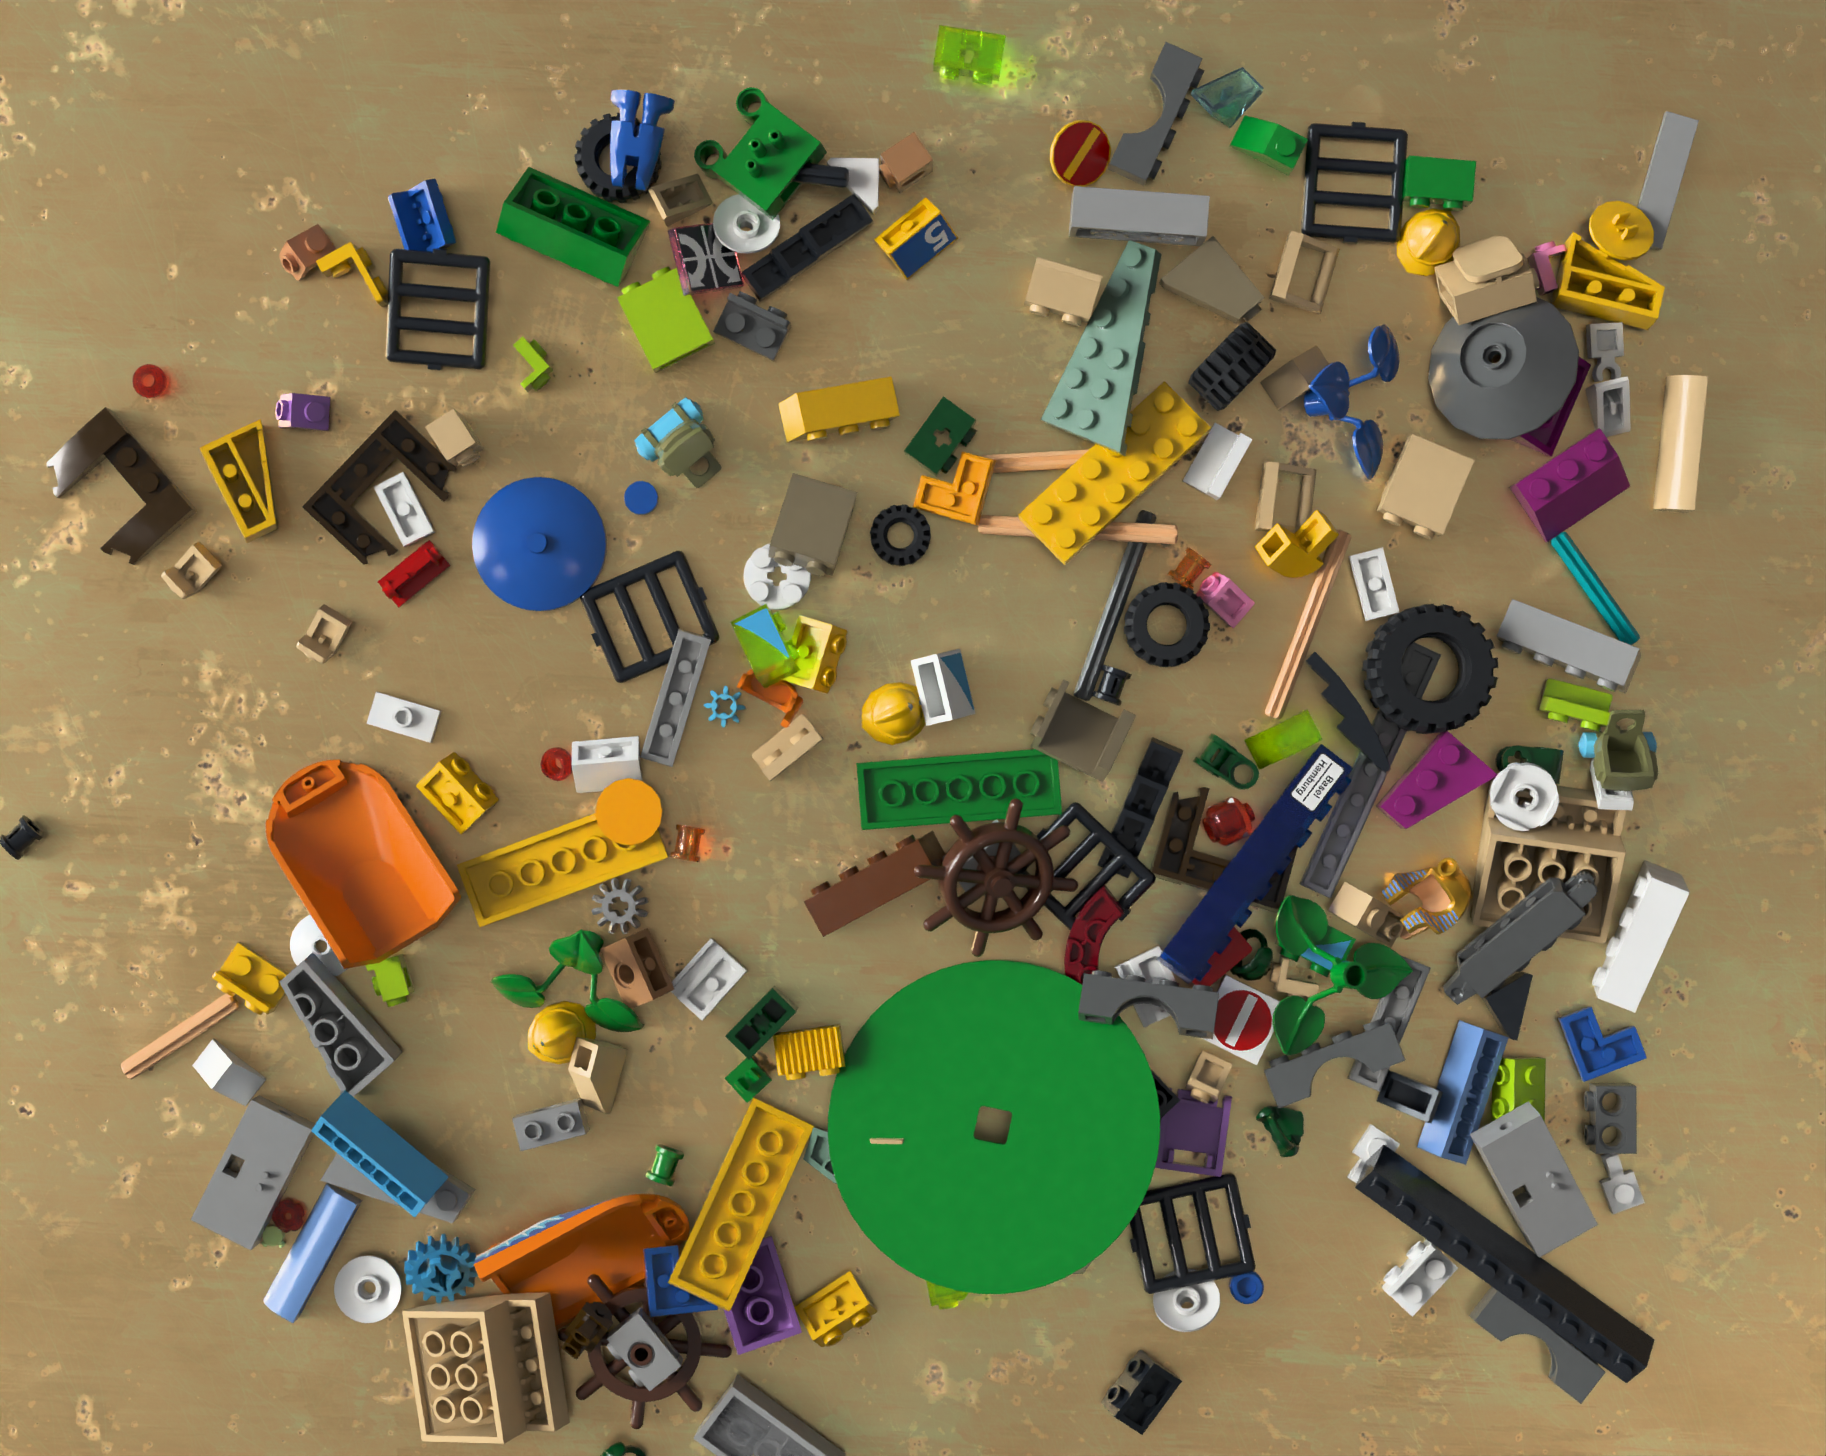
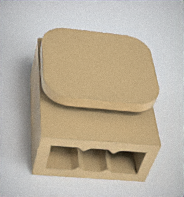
(1486, 280)
(1424, 486)

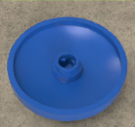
(539, 544)

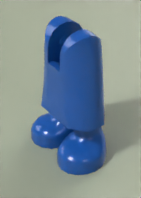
(636, 144)

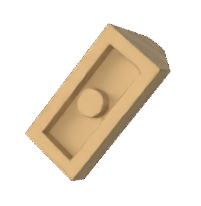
(1286, 267)
(1268, 493)

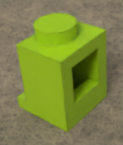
(392, 980)

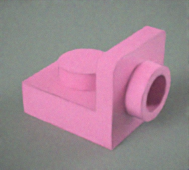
(1225, 598)

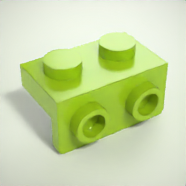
(1576, 702)
(1517, 1083)

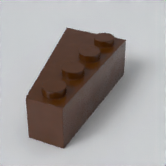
(874, 885)

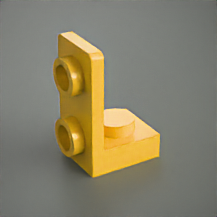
(339, 261)

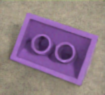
(763, 1305)

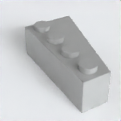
(1569, 645)

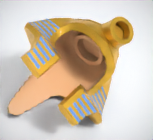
(1444, 897)

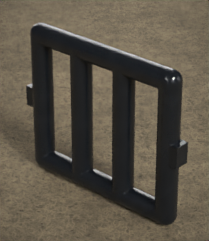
(1312, 196)
(396, 322)
(618, 585)
(1121, 858)
(1215, 1270)

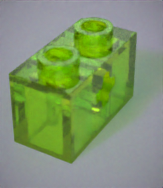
(953, 45)

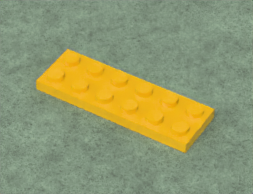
(1106, 482)
(550, 868)
(741, 1204)

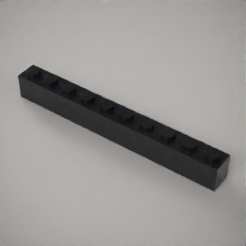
(1505, 1264)

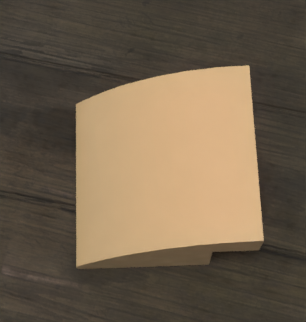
(1573, 841)
(486, 1368)

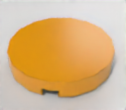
(629, 811)

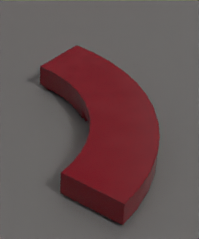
(1088, 934)

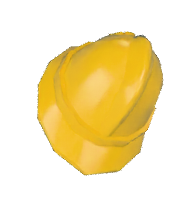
(1428, 241)
(893, 713)
(556, 1029)

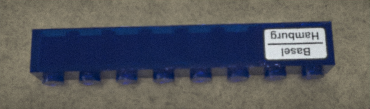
(1254, 864)

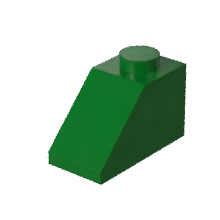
(1269, 143)

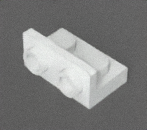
(1419, 1276)

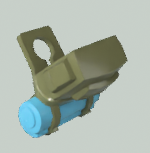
(680, 442)
(1622, 757)

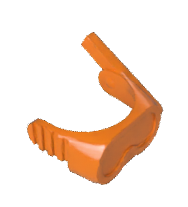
(780, 695)

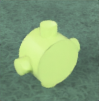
(273, 1236)

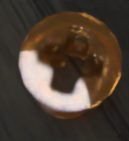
(1189, 568)
(687, 843)

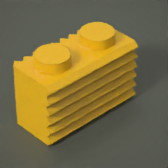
(809, 1051)

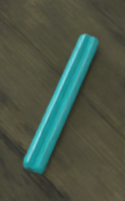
(1594, 588)

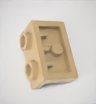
(786, 747)

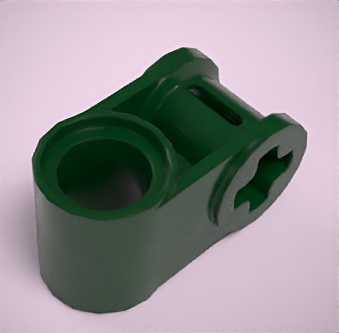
(1547, 758)
(1226, 762)

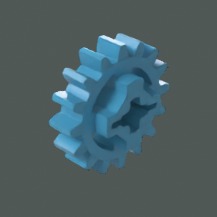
(440, 1268)

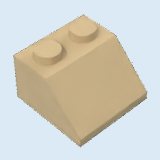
(1062, 291)

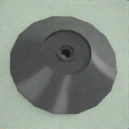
(1520, 389)

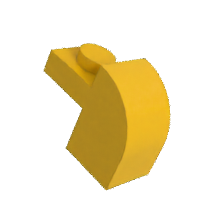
(1297, 552)

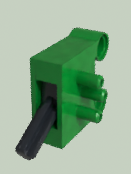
(769, 158)

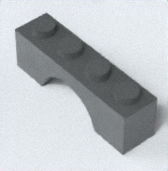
(1139, 151)
(1107, 997)
(1293, 1078)
(1569, 1368)

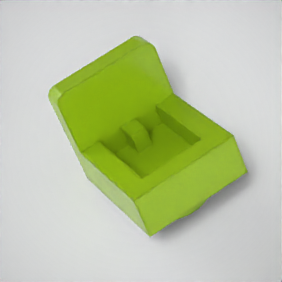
(534, 356)

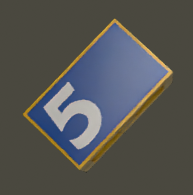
(916, 238)

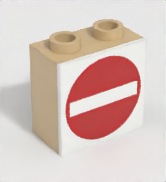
(1242, 1019)

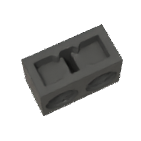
(1621, 1116)

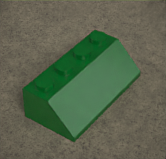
(572, 226)

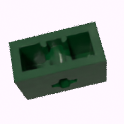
(943, 418)
(761, 1022)

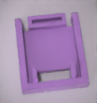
(1194, 1128)

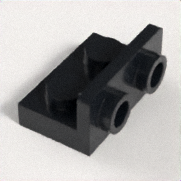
(1140, 1392)

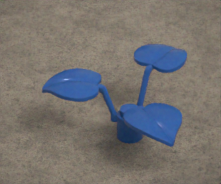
(1331, 396)

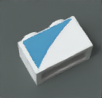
(943, 687)

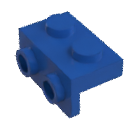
(422, 217)

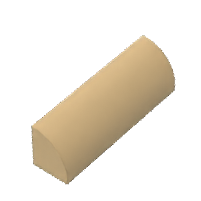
(1680, 443)

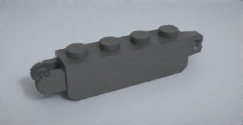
(1520, 936)

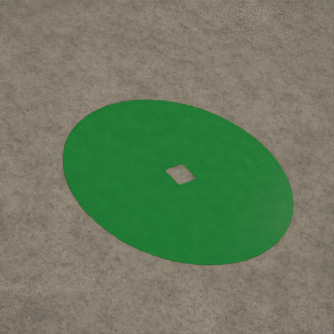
(975, 1208)

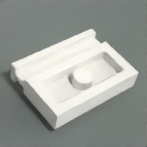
(1153, 971)
(707, 979)

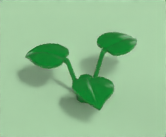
(582, 953)
(1373, 973)

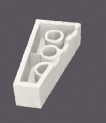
(1640, 936)

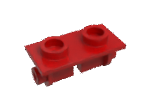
(413, 573)

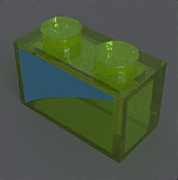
(766, 646)

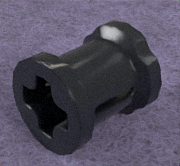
(1111, 685)
(21, 837)

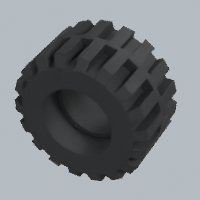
(588, 166)
(1232, 366)
(1187, 603)

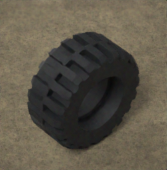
(1473, 660)

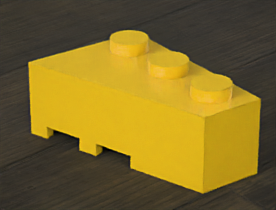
(1604, 288)
(839, 409)
(243, 477)

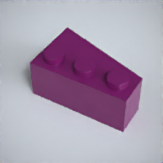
(1434, 780)

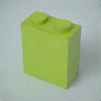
(664, 319)

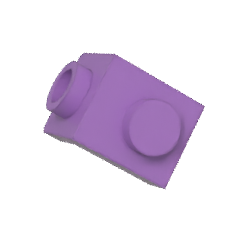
(303, 411)

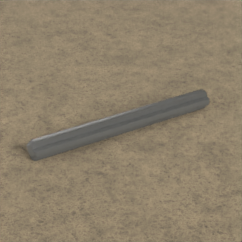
(1112, 613)

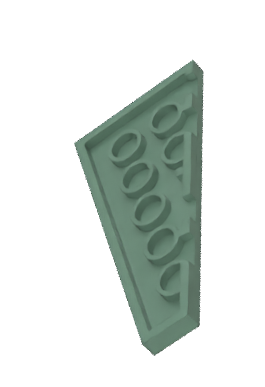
(1106, 365)

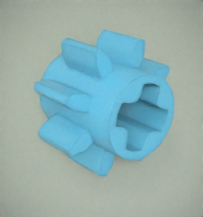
(715, 706)

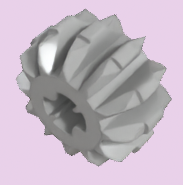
(625, 896)

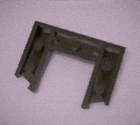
(334, 499)
(165, 503)
(1180, 864)

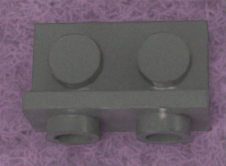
(753, 326)

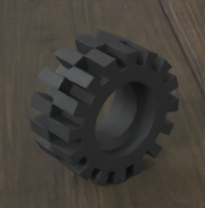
(905, 555)

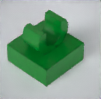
(748, 1079)

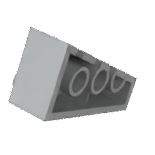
(338, 1026)
(444, 1205)

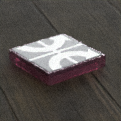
(703, 260)

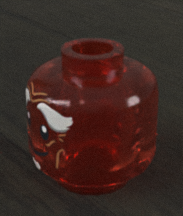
(1228, 821)

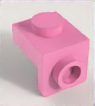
(1542, 266)

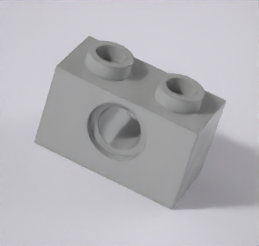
(550, 1124)

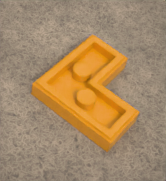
(963, 497)

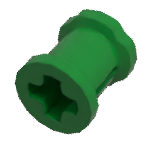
(664, 1165)

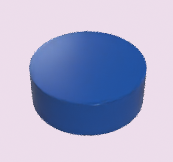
(641, 498)
(1246, 1287)

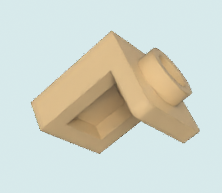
(191, 571)
(324, 635)
(1288, 985)
(1208, 1077)

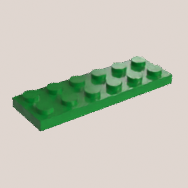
(962, 785)

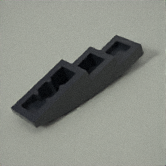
(807, 247)
(1355, 724)
(1143, 799)

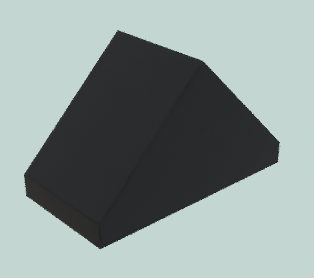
(1509, 1003)
(1410, 1096)

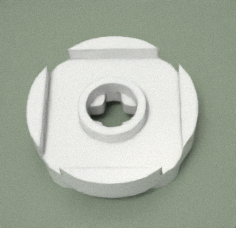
(762, 588)
(1529, 814)

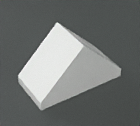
(862, 179)
(1610, 406)
(228, 1073)

